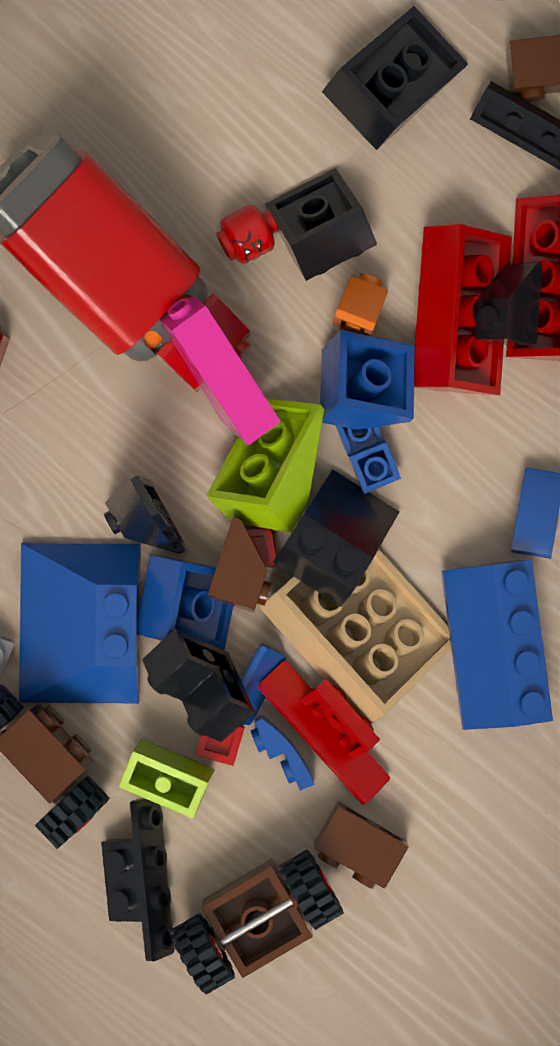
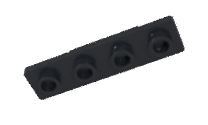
(138, 879)

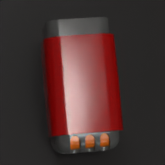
(93, 245)

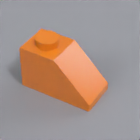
(360, 305)

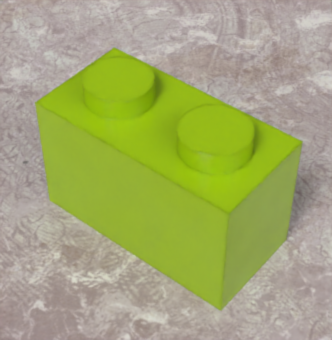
(166, 778)

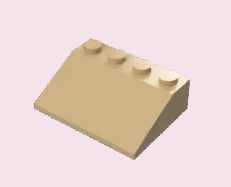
(369, 646)

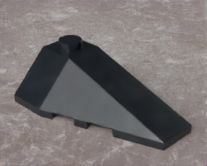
(142, 516)

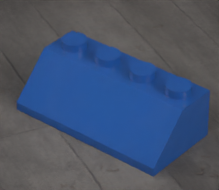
(497, 645)

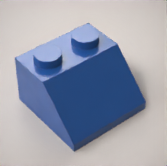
(366, 381)
(178, 599)

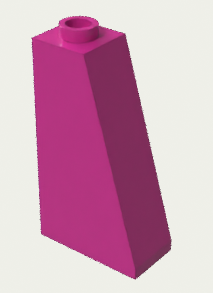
(219, 370)

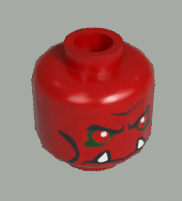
(247, 234)

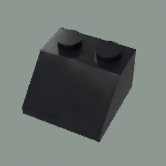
(321, 224)

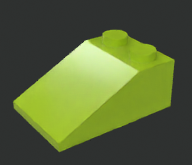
(274, 474)

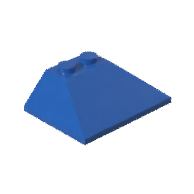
(79, 623)

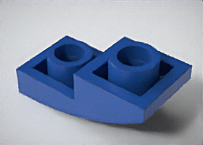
(369, 457)
(537, 513)
(275, 742)

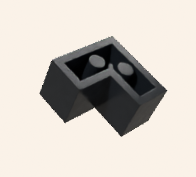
(202, 680)

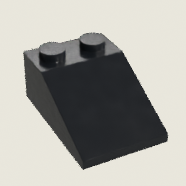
(394, 77)
(336, 538)

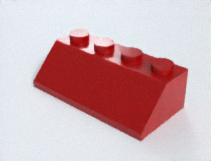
(539, 242)
(454, 272)

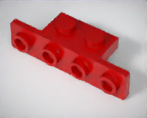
(329, 728)

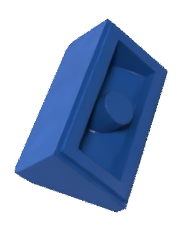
(261, 665)

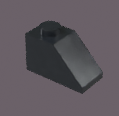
(510, 306)

